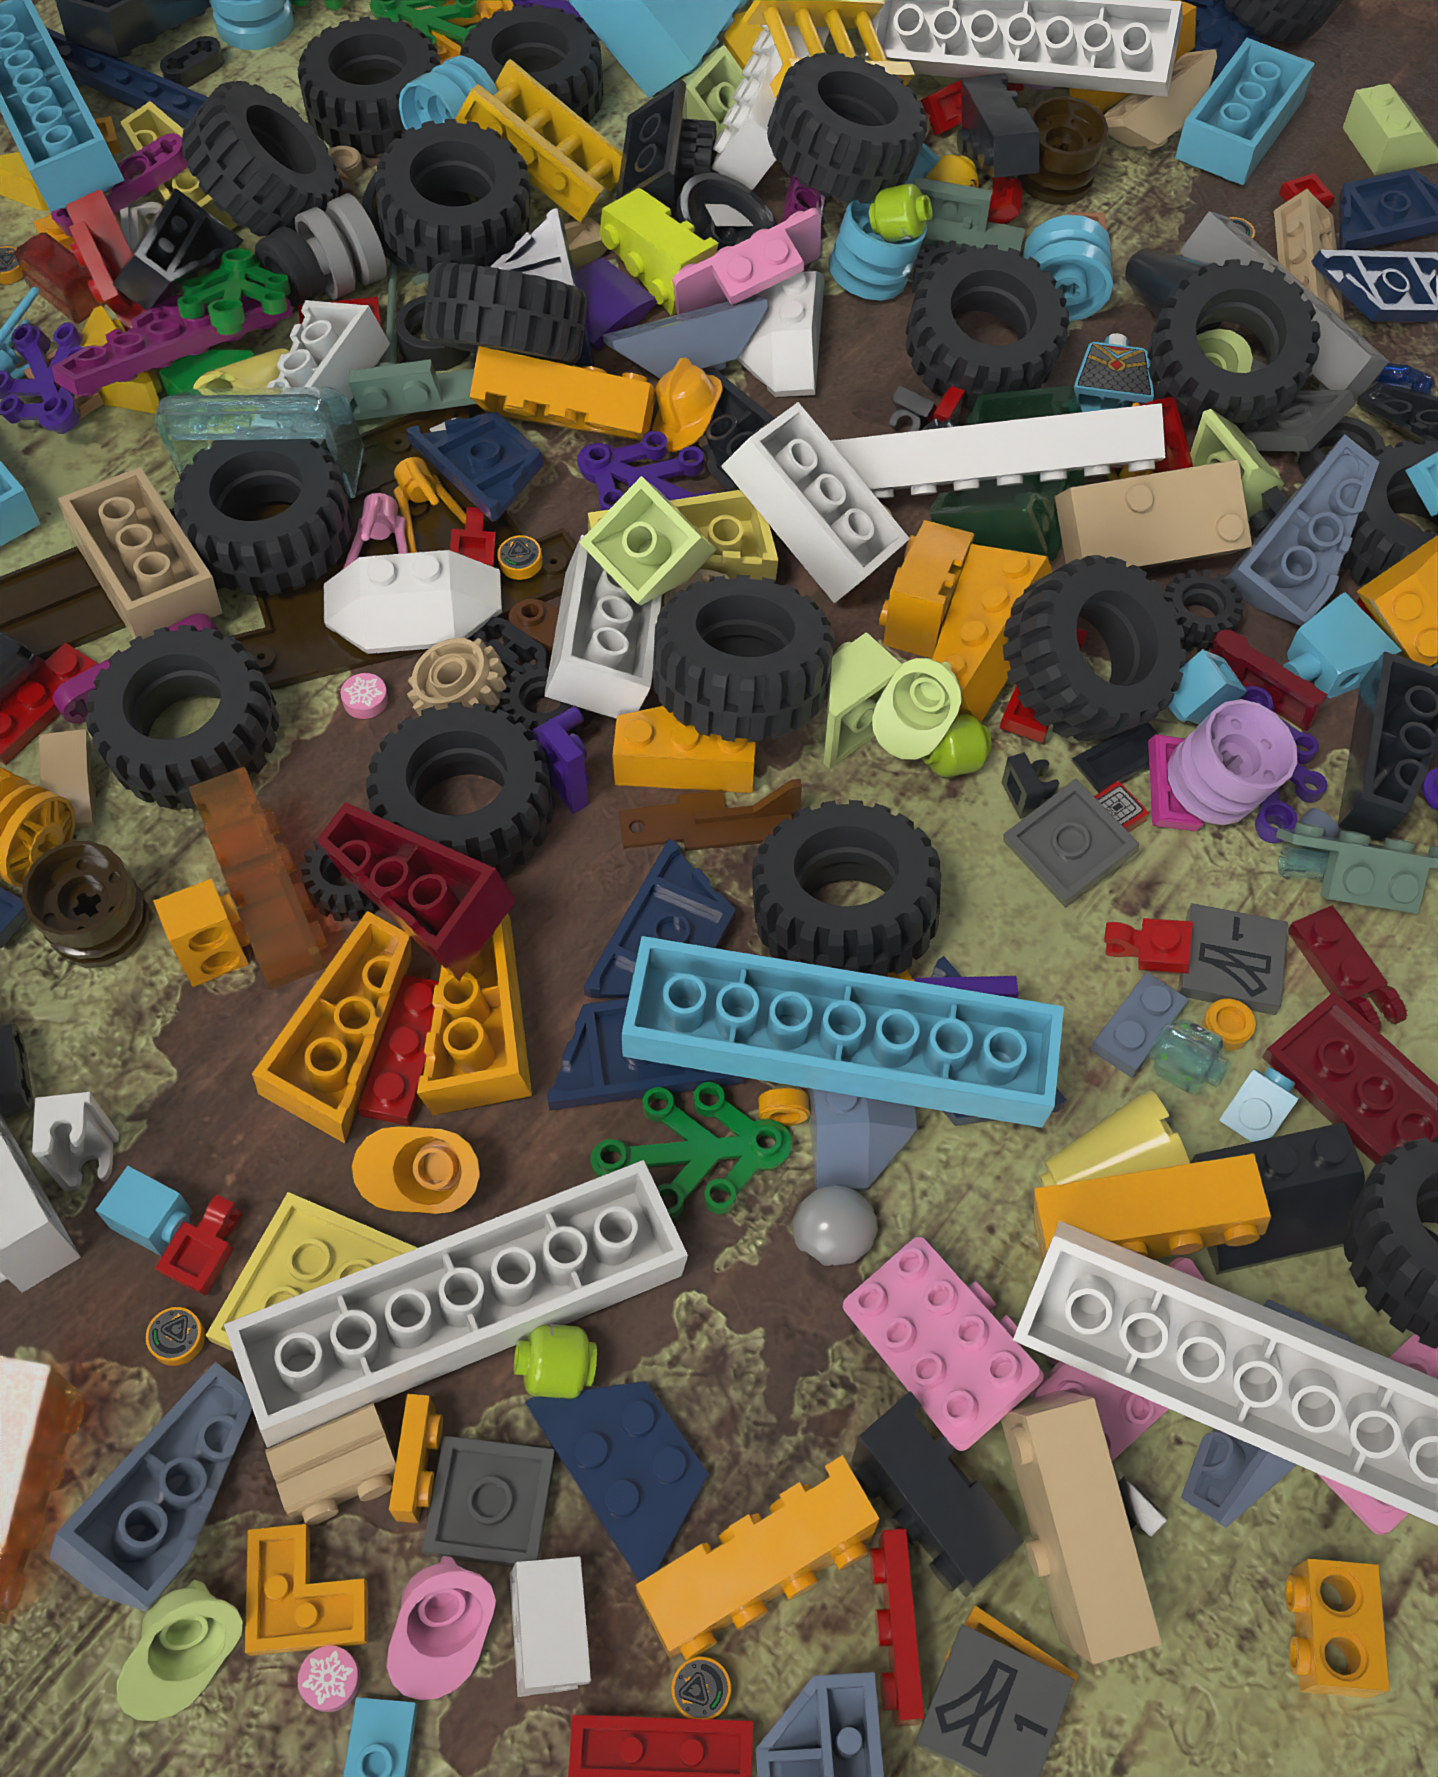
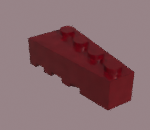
(424, 887)

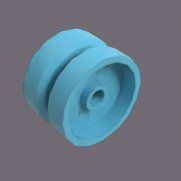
(253, 22)
(1079, 259)

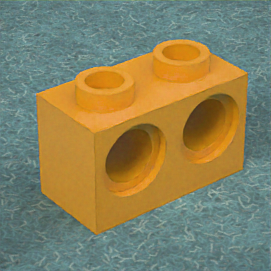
(203, 931)
(1354, 1630)

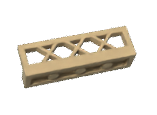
(1301, 231)

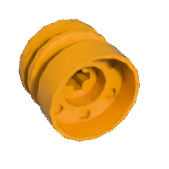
(29, 824)

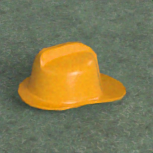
(685, 404)
(416, 1170)

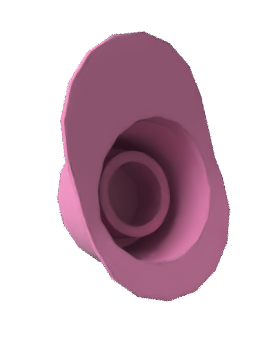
(439, 1630)

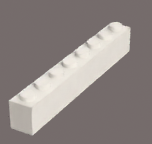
(1008, 451)

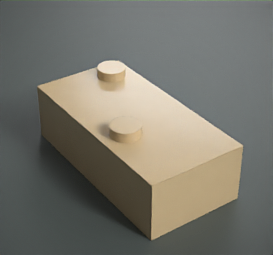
(1157, 516)
(139, 553)
(1079, 1527)

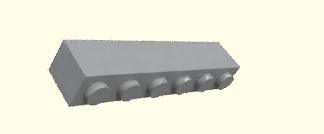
(1344, 356)

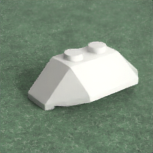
(787, 338)
(411, 600)

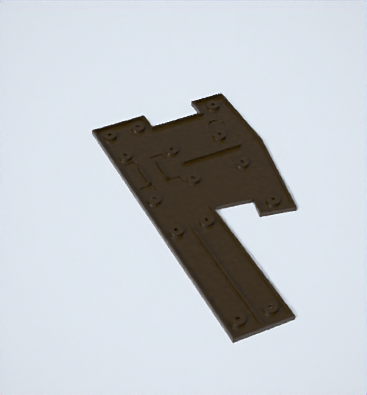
(65, 603)

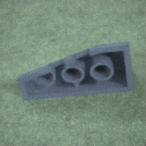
(1301, 549)
(1231, 1472)
(152, 1507)

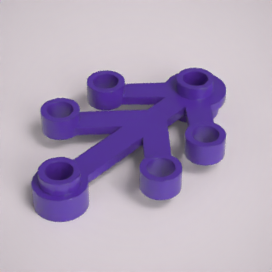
(59, 409)
(602, 462)
(1272, 809)

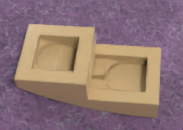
(67, 772)

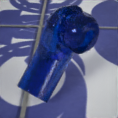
(1407, 376)

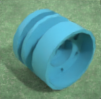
(441, 91)
(866, 262)

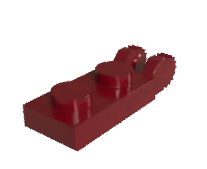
(1292, 696)
(1346, 966)

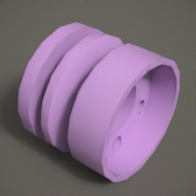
(1232, 762)

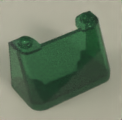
(1021, 514)

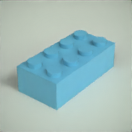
(1244, 111)

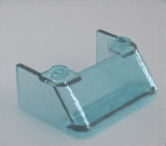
(261, 413)

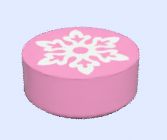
(364, 696)
(329, 1678)

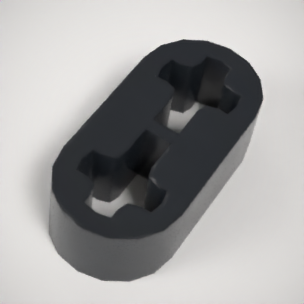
(193, 61)
(515, 645)
(15, 1081)

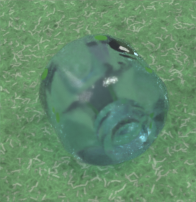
(1189, 1056)

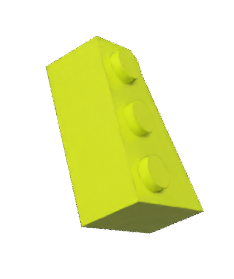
(652, 243)

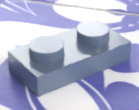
(1135, 1025)

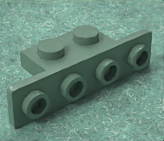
(962, 216)
(407, 389)
(1367, 872)

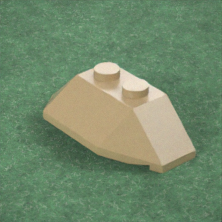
(1151, 118)

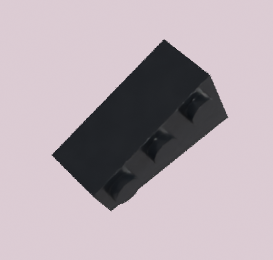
(995, 131)
(933, 1498)

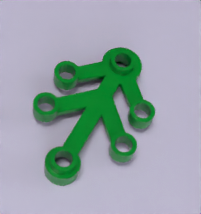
(428, 19)
(238, 269)
(701, 1148)

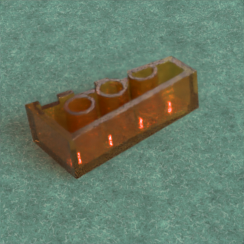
(260, 878)
(35, 1424)

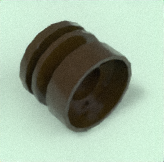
(1069, 149)
(73, 885)

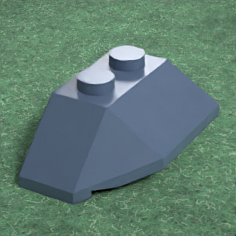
(703, 336)
(855, 1137)
(826, 1731)

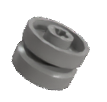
(343, 245)

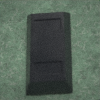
(1116, 757)

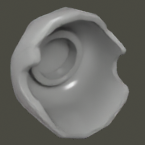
(835, 1225)

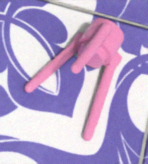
(378, 522)

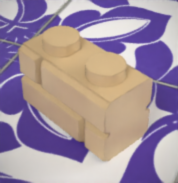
(333, 1465)

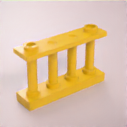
(823, 13)
(546, 164)

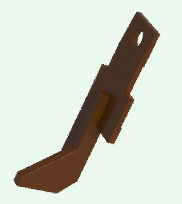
(705, 823)

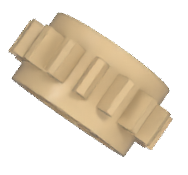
(457, 673)

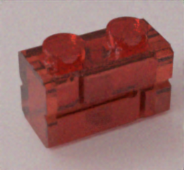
(57, 276)

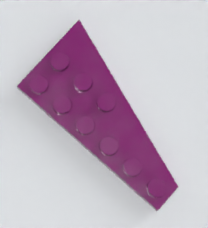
(153, 342)

